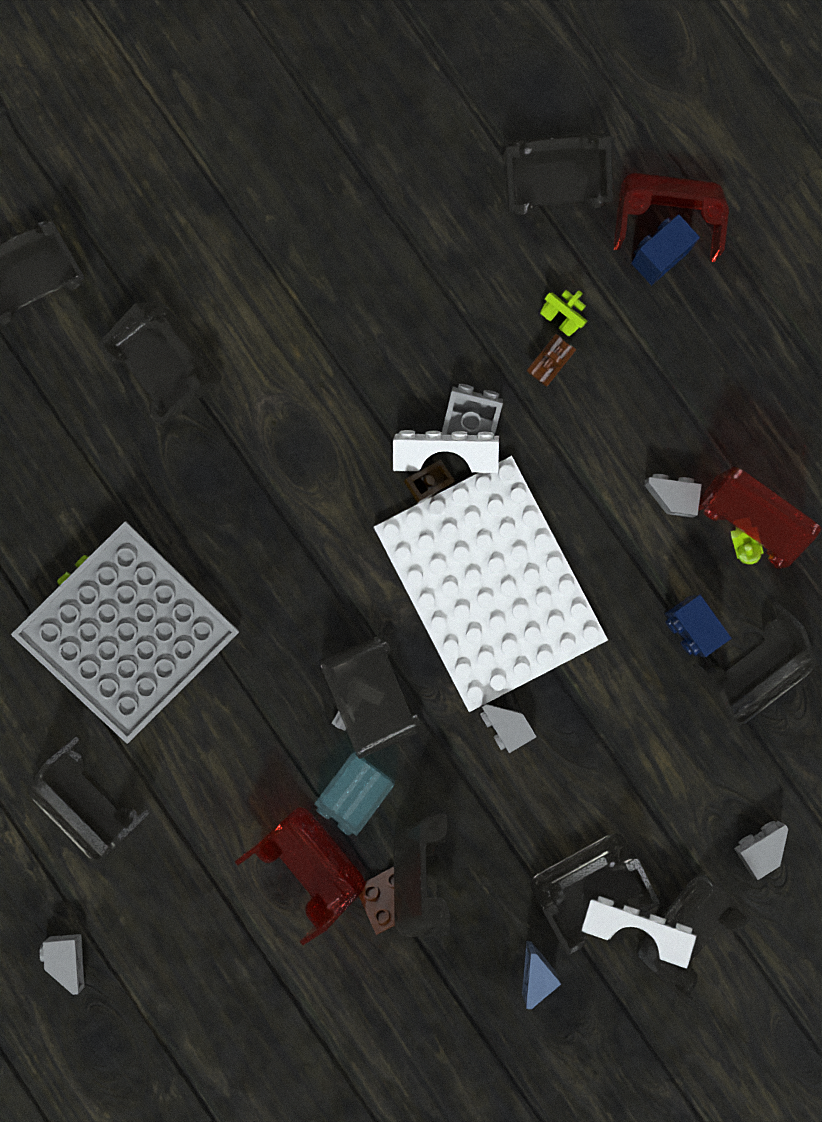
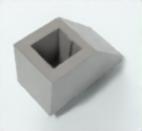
(673, 496)
(509, 725)
(763, 851)

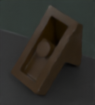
(429, 481)

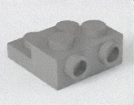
(472, 411)

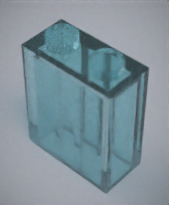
(354, 794)

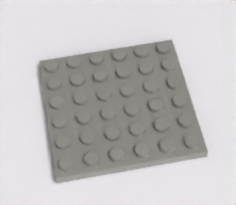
(125, 632)

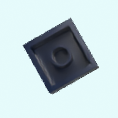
(665, 249)
(696, 626)

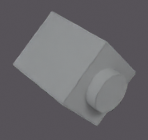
(64, 961)

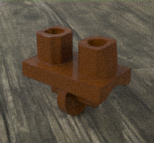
(551, 360)

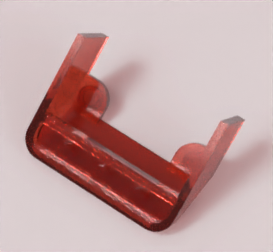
(644, 189)
(760, 515)
(315, 863)

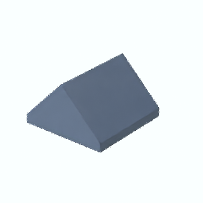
(538, 977)

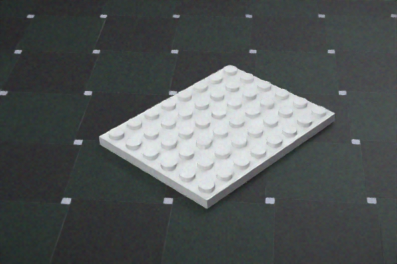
(490, 584)

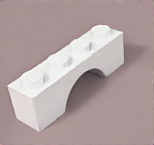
(478, 450)
(674, 943)

